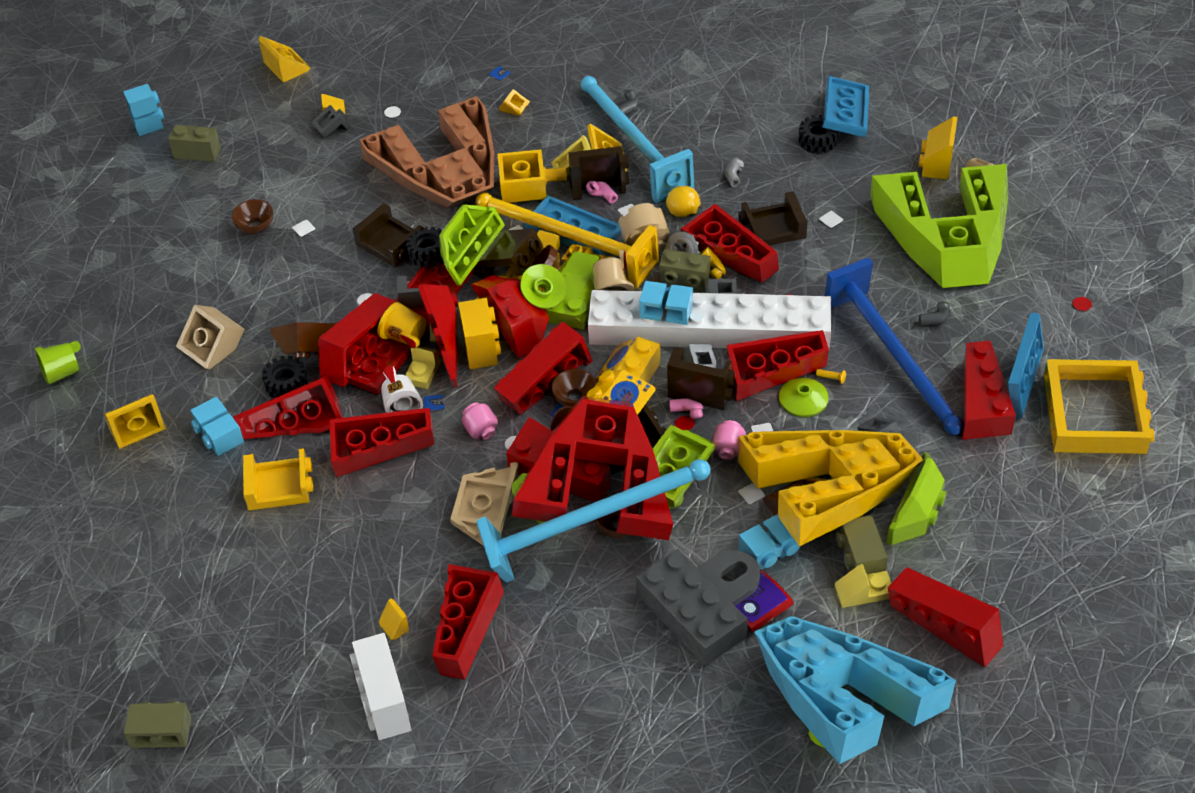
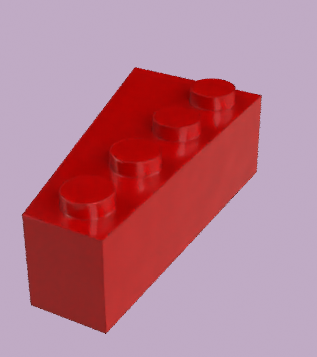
(535, 373)

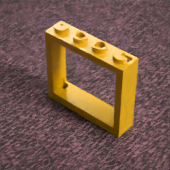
(1097, 441)

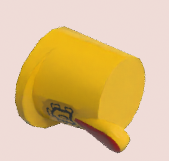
(402, 325)

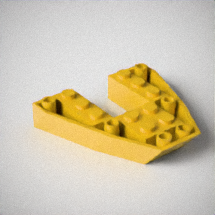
(863, 468)

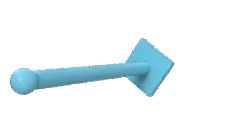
(664, 172)
(498, 548)

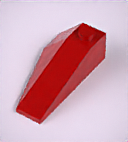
(443, 318)
(293, 413)

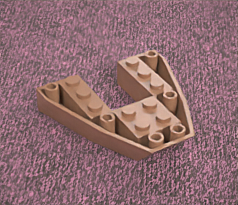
(447, 178)

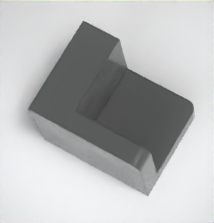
(408, 297)

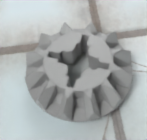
(681, 239)

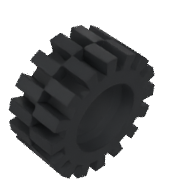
(809, 139)
(417, 248)
(284, 368)

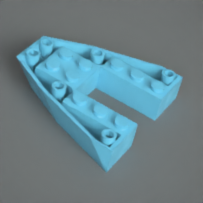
(816, 661)

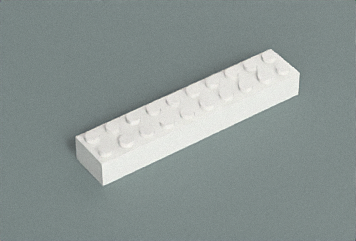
(713, 319)

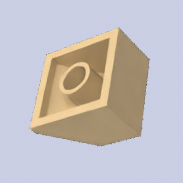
(209, 336)

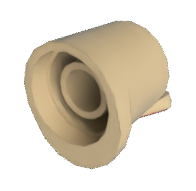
(610, 274)

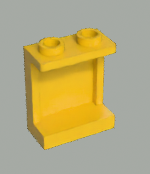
(277, 481)

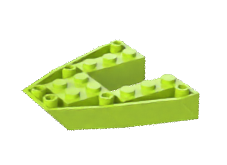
(948, 248)

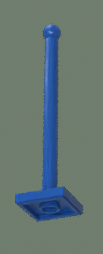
(853, 284)

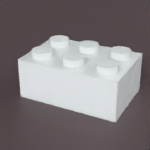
(379, 687)

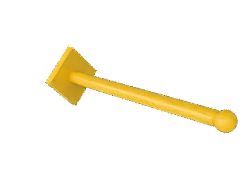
(640, 256)

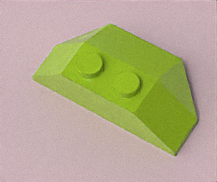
(468, 238)
(919, 503)

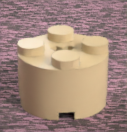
(639, 219)

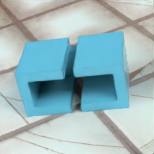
(144, 109)
(658, 296)
(218, 429)
(768, 546)

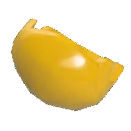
(683, 201)

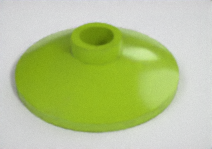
(547, 278)
(803, 397)

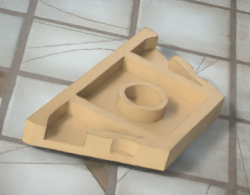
(482, 496)

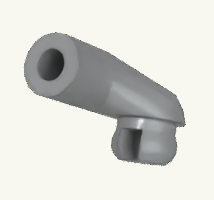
(730, 171)

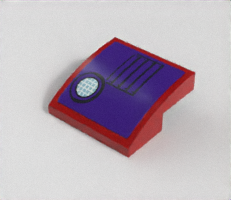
(765, 602)

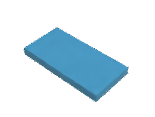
(846, 106)
(577, 217)
(1026, 365)

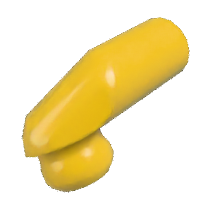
(718, 269)

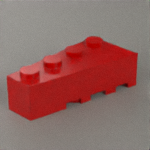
(733, 244)
(351, 339)
(775, 361)
(985, 394)
(376, 438)
(588, 478)
(949, 614)
(465, 617)

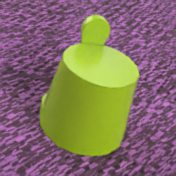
(57, 361)

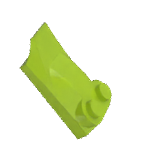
(580, 283)
(677, 450)

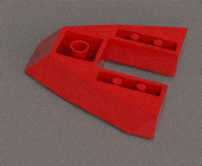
(597, 433)

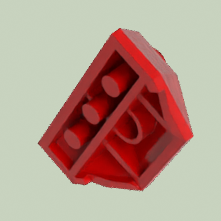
(515, 317)

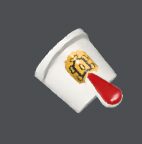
(399, 392)

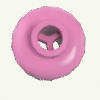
(479, 421)
(726, 439)

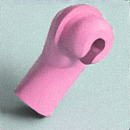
(601, 189)
(687, 405)

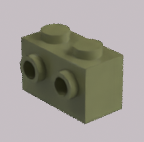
(194, 143)
(685, 269)
(862, 545)
(157, 725)

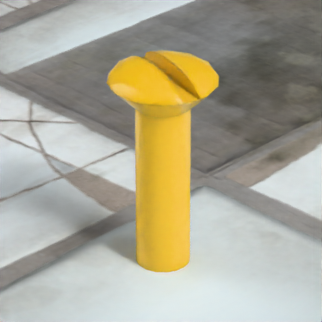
(832, 375)

